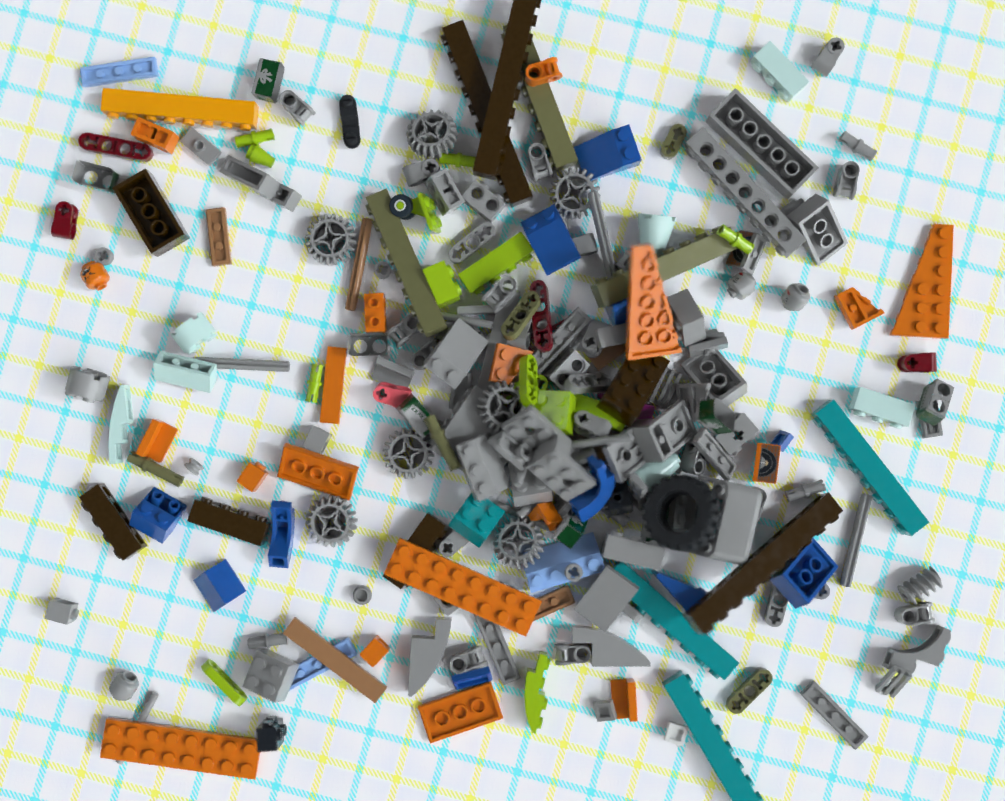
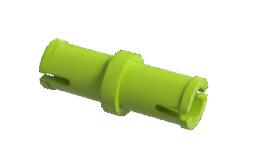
(254, 138)
(457, 159)
(735, 239)
(314, 383)

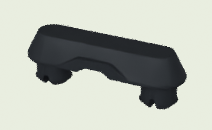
(349, 121)

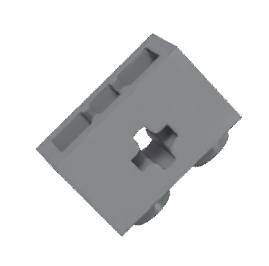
(747, 433)

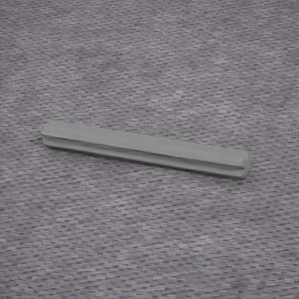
(602, 233)
(248, 364)
(856, 540)

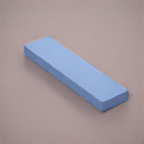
(119, 72)
(312, 667)

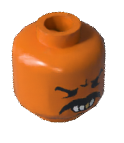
(94, 275)

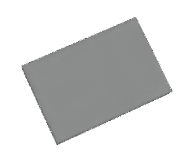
(606, 598)

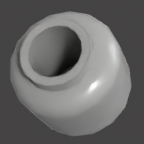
(741, 285)
(795, 297)
(124, 686)

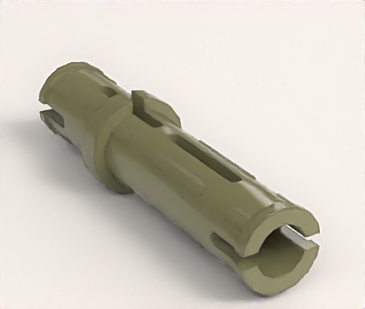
(440, 439)
(156, 469)

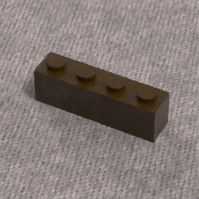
(112, 521)
(228, 521)
(424, 536)

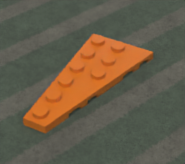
(928, 296)
(648, 312)

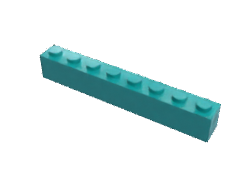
(870, 468)
(671, 619)
(709, 738)

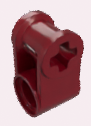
(65, 223)
(919, 362)

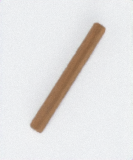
(358, 265)

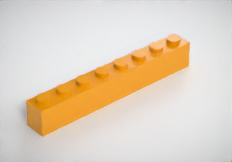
(180, 108)

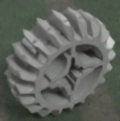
(430, 141)
(566, 179)
(323, 239)
(498, 400)
(391, 456)
(325, 518)
(503, 541)

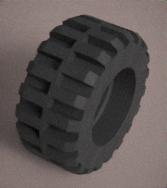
(657, 508)

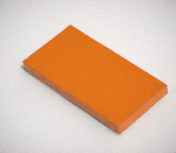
(317, 471)
(460, 712)

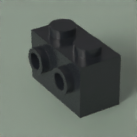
(620, 500)
(270, 734)

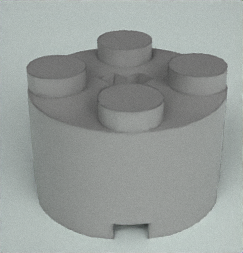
(87, 384)

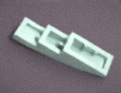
(121, 416)

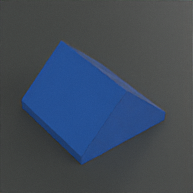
(219, 585)

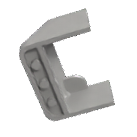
(738, 522)

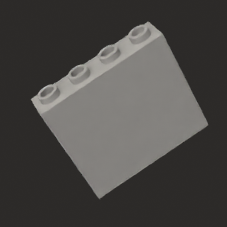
(466, 422)

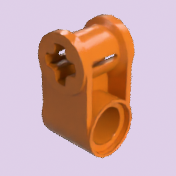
(546, 70)

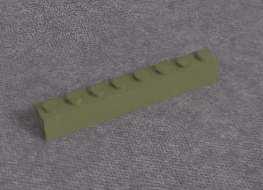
(547, 117)
(670, 264)
(407, 265)

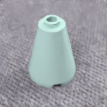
(655, 230)
(654, 471)

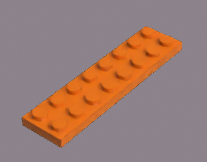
(462, 587)
(180, 748)

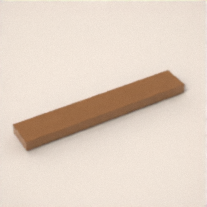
(335, 660)

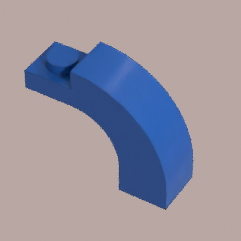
(595, 498)
(282, 534)

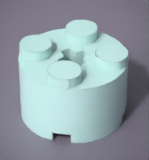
(193, 333)

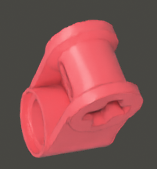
(393, 395)

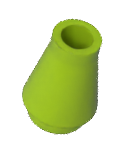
(259, 156)

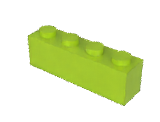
(496, 263)

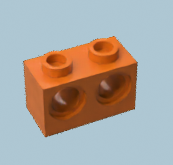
(155, 135)
(375, 313)

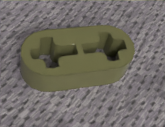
(677, 143)

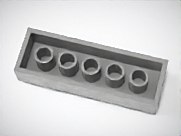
(761, 144)

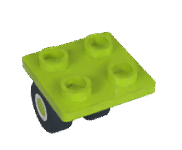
(407, 208)

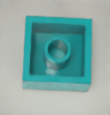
(476, 520)

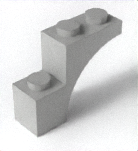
(930, 651)

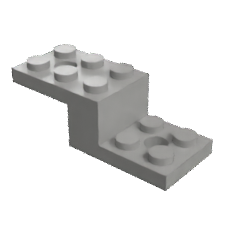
(652, 441)
(550, 453)

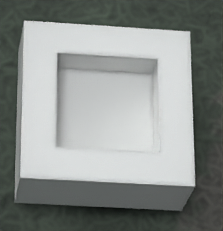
(676, 733)

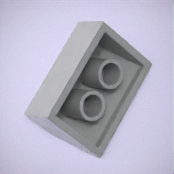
(482, 467)
(633, 550)

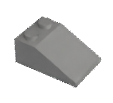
(820, 227)
(455, 353)
(715, 369)

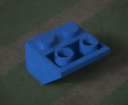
(157, 515)

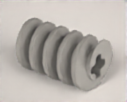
(920, 585)

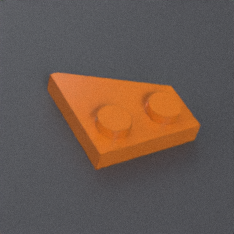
(856, 308)
(506, 363)

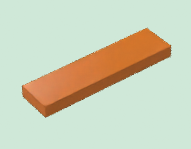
(333, 385)

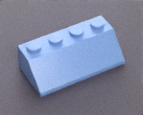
(551, 566)

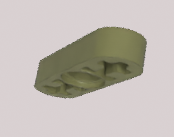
(520, 323)
(757, 691)

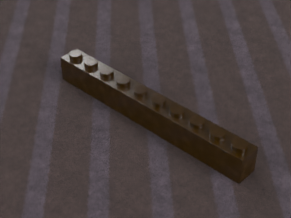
(504, 88)
(478, 93)
(762, 563)

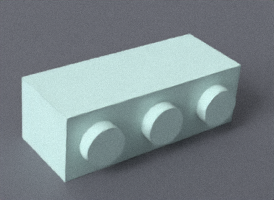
(779, 71)
(185, 371)
(881, 407)

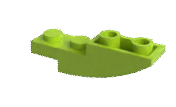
(533, 697)

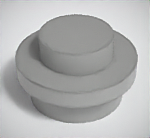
(362, 595)

